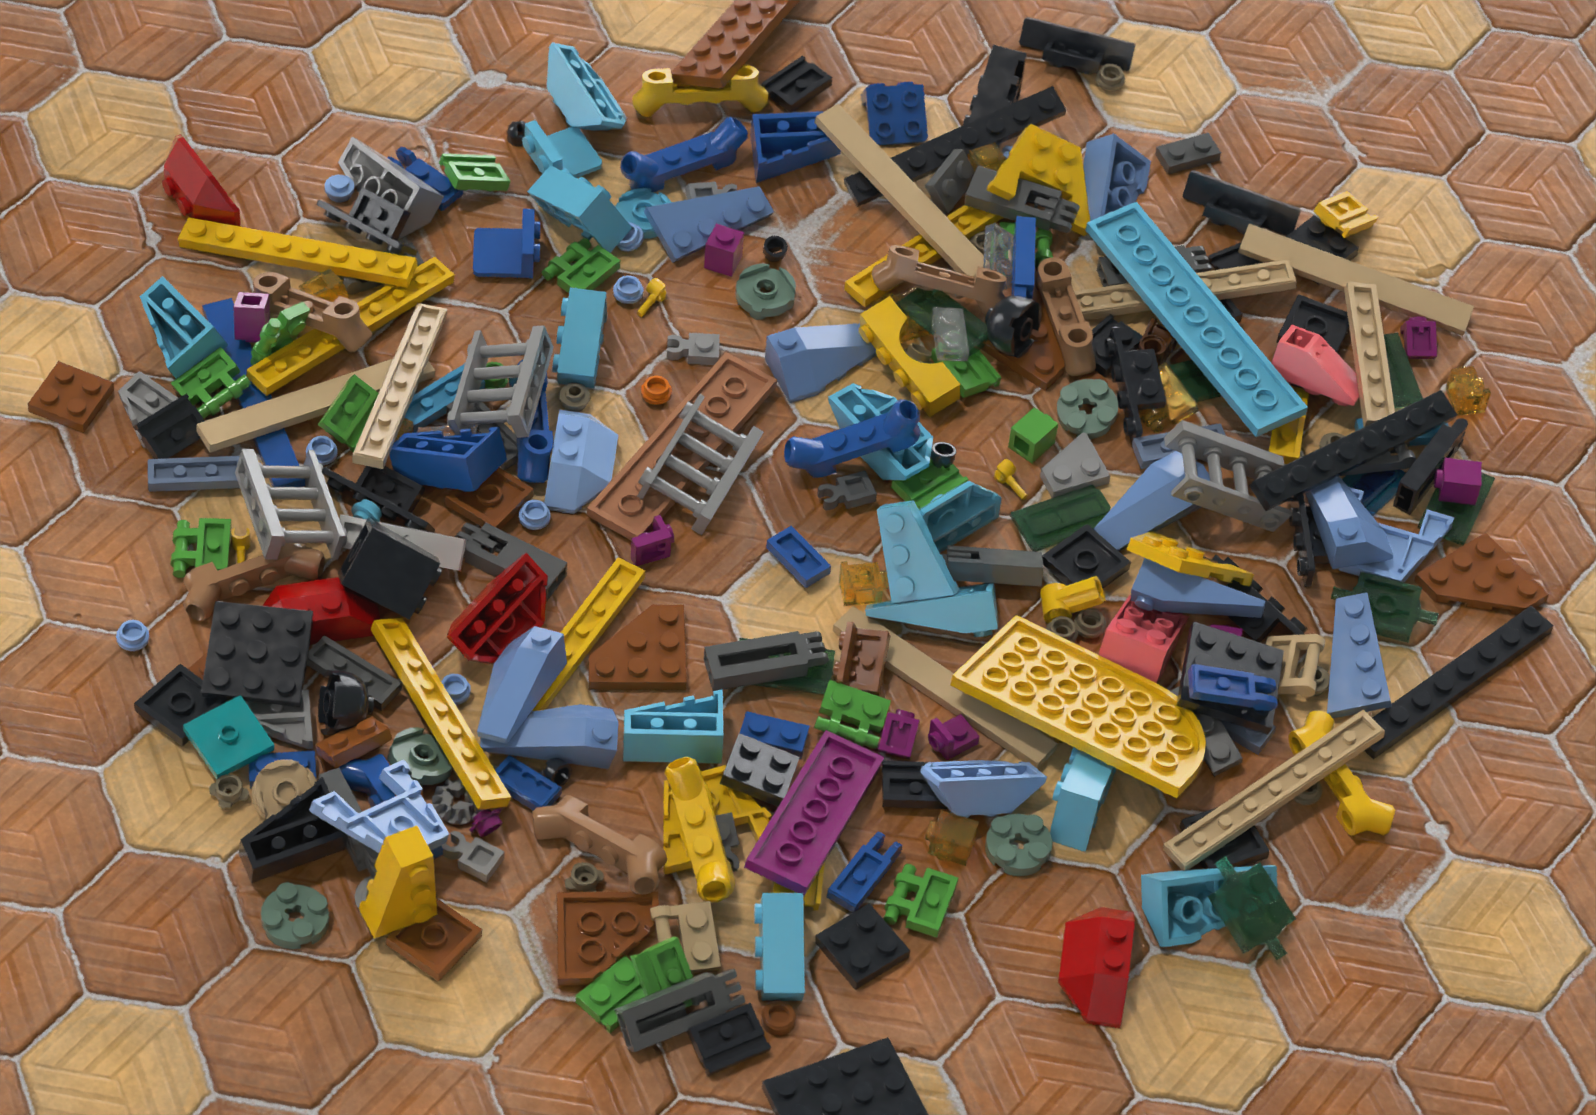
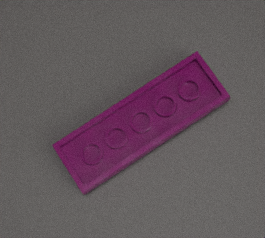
(814, 813)

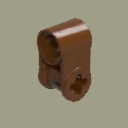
(1159, 339)

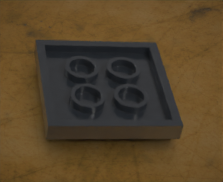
(1229, 651)
(257, 653)

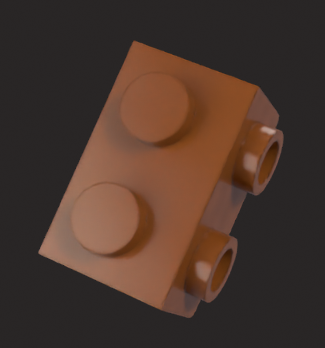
(862, 658)
(352, 743)

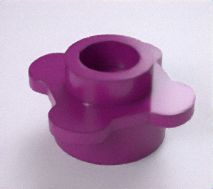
(486, 822)

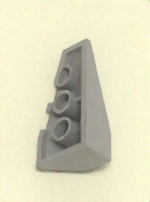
(391, 182)

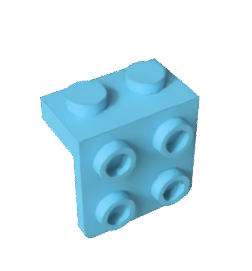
(561, 150)

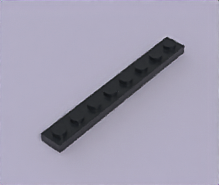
(992, 128)
(1353, 450)
(1459, 677)

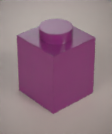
(723, 250)
(250, 315)
(1459, 481)

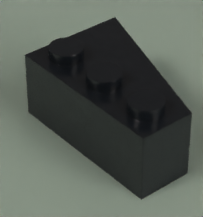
(999, 84)
(290, 838)

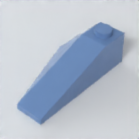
(1113, 175)
(814, 356)
(1149, 502)
(1346, 526)
(1177, 592)
(520, 681)
(571, 733)

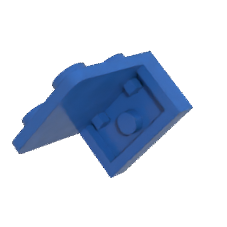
(896, 113)
(507, 250)

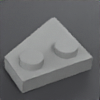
(143, 398)
(1074, 468)
(286, 722)

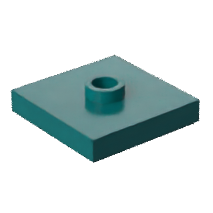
(228, 737)

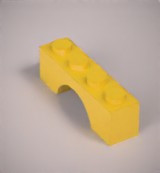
(930, 384)

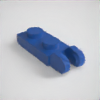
(428, 175)
(1231, 687)
(863, 873)

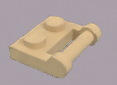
(1292, 645)
(695, 931)

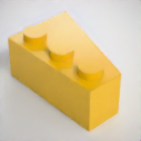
(402, 885)

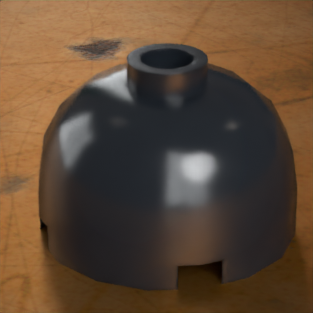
(1012, 324)
(343, 702)

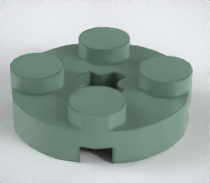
(765, 304)
(1087, 392)
(413, 742)
(1022, 828)
(290, 899)

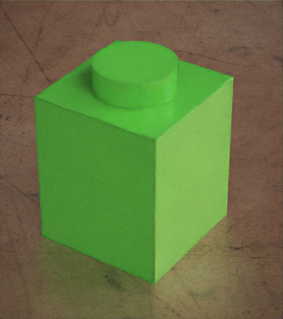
(1033, 435)

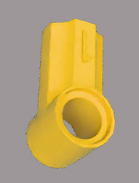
(1064, 600)

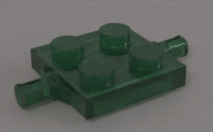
(1392, 604)
(1251, 907)

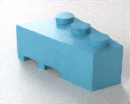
(581, 205)
(179, 328)
(580, 337)
(910, 555)
(780, 946)

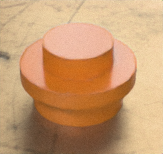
(656, 390)

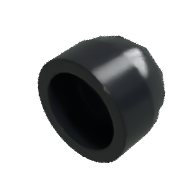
(512, 134)
(772, 245)
(942, 454)
(557, 771)

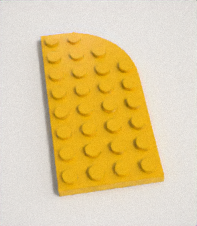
(1087, 704)

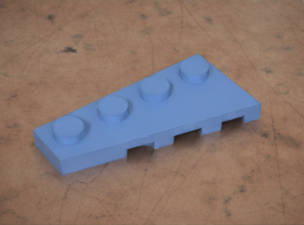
(688, 223)
(1356, 661)

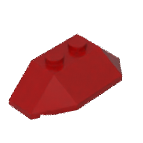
(195, 187)
(336, 609)
(501, 612)
(1098, 964)

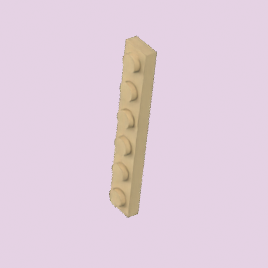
(1369, 351)

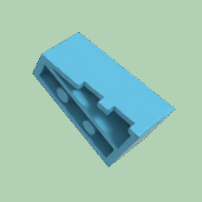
(675, 731)
(1079, 798)

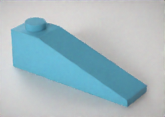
(968, 611)
(1179, 903)

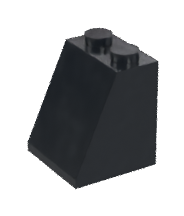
(389, 569)

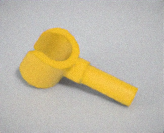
(657, 292)
(1004, 475)
(240, 544)

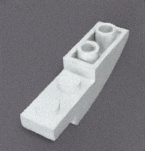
(446, 548)

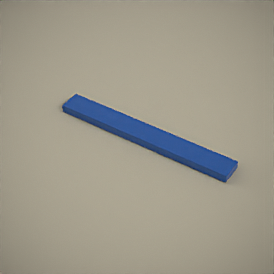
(272, 447)

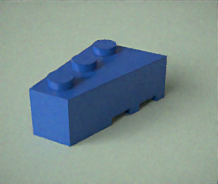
(787, 143)
(448, 461)

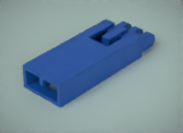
(1023, 257)

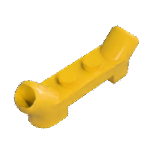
(659, 90)
(1356, 809)
(700, 830)

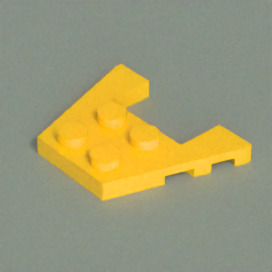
(1048, 162)
(1188, 561)
(725, 801)

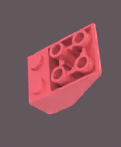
(1314, 365)
(1142, 639)

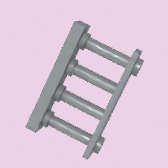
(524, 393)
(1232, 455)
(715, 487)
(266, 516)

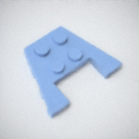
(1407, 547)
(388, 817)

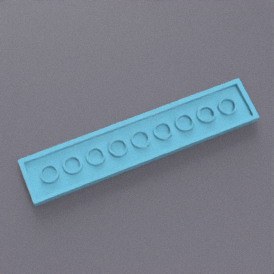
(1196, 319)

